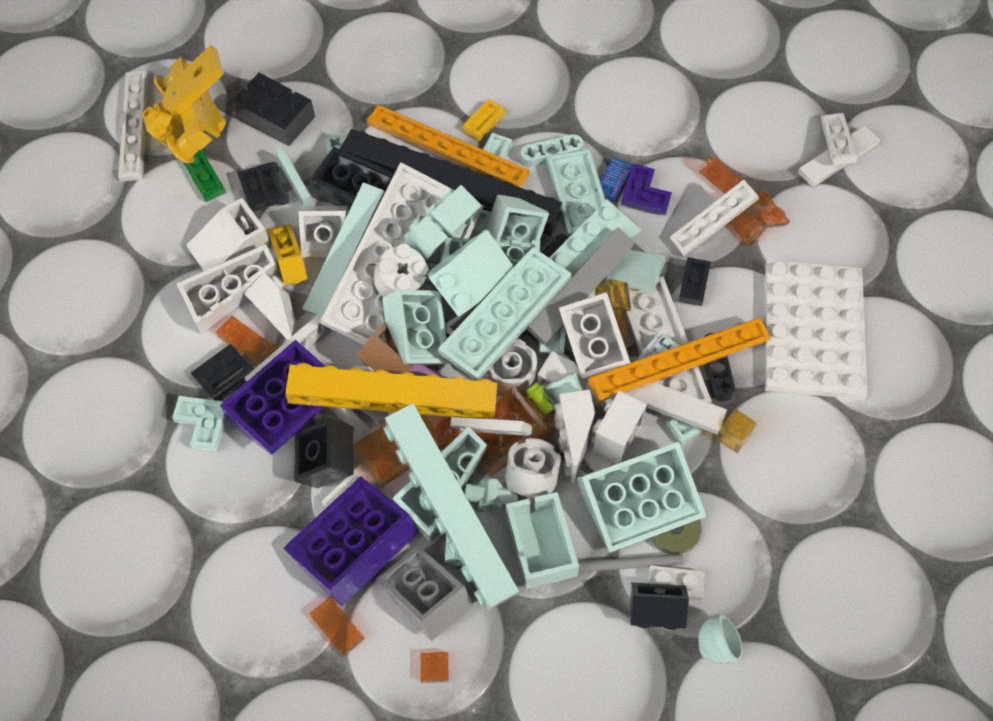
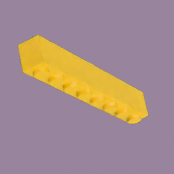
(390, 391)

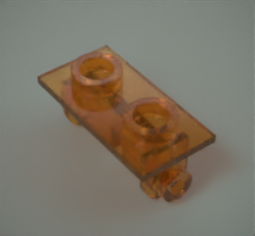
(720, 175)

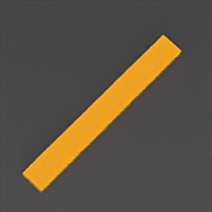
(447, 146)
(678, 359)

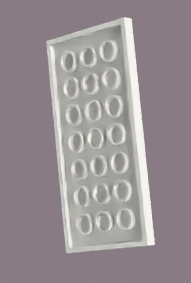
(356, 304)

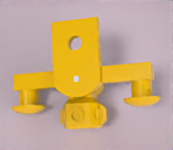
(187, 106)

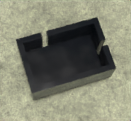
(273, 109)

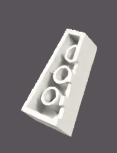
(222, 288)

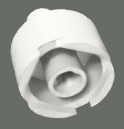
(400, 260)
(514, 368)
(532, 468)

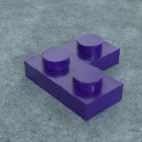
(642, 196)

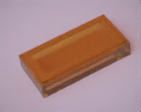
(336, 626)

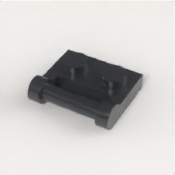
(255, 188)
(220, 368)

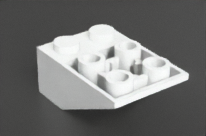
(228, 235)
(575, 424)

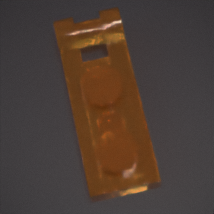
(245, 340)

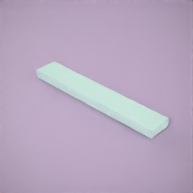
(343, 248)

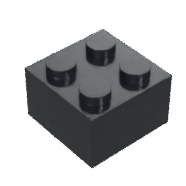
(324, 453)

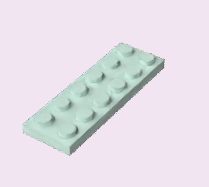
(504, 314)

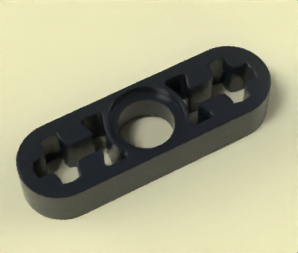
(714, 379)

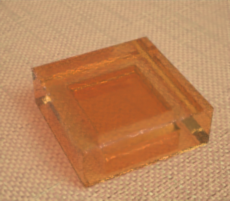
(434, 667)

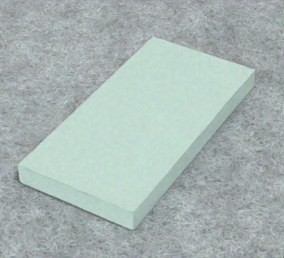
(574, 184)

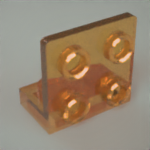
(758, 217)

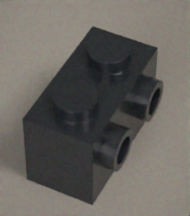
(658, 605)

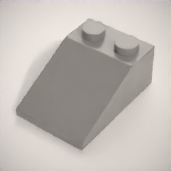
(426, 592)

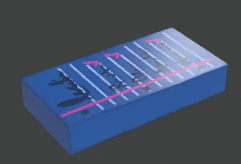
(615, 178)

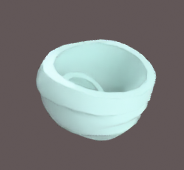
(719, 640)

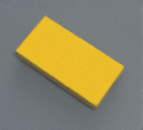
(483, 120)

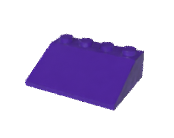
(261, 404)
(351, 540)

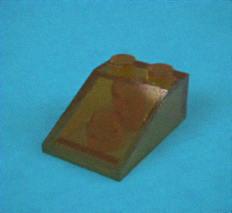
(513, 407)

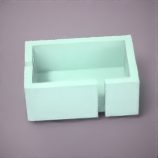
(442, 222)
(542, 541)

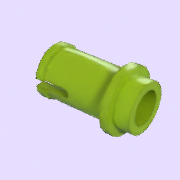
(540, 398)

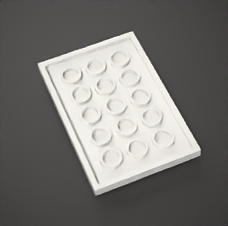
(815, 330)

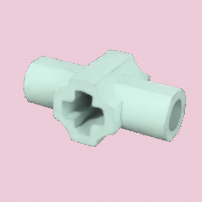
(489, 494)

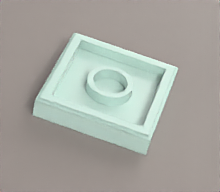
(639, 270)

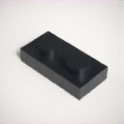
(694, 281)

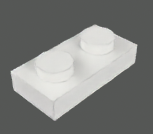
(673, 576)

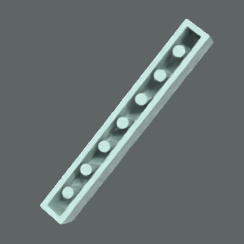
(451, 508)

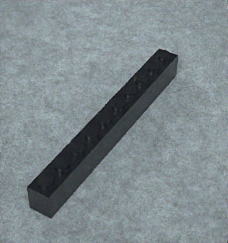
(481, 187)

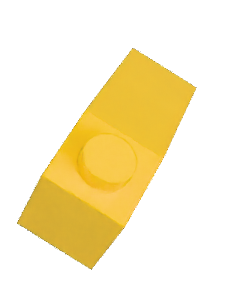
(288, 254)

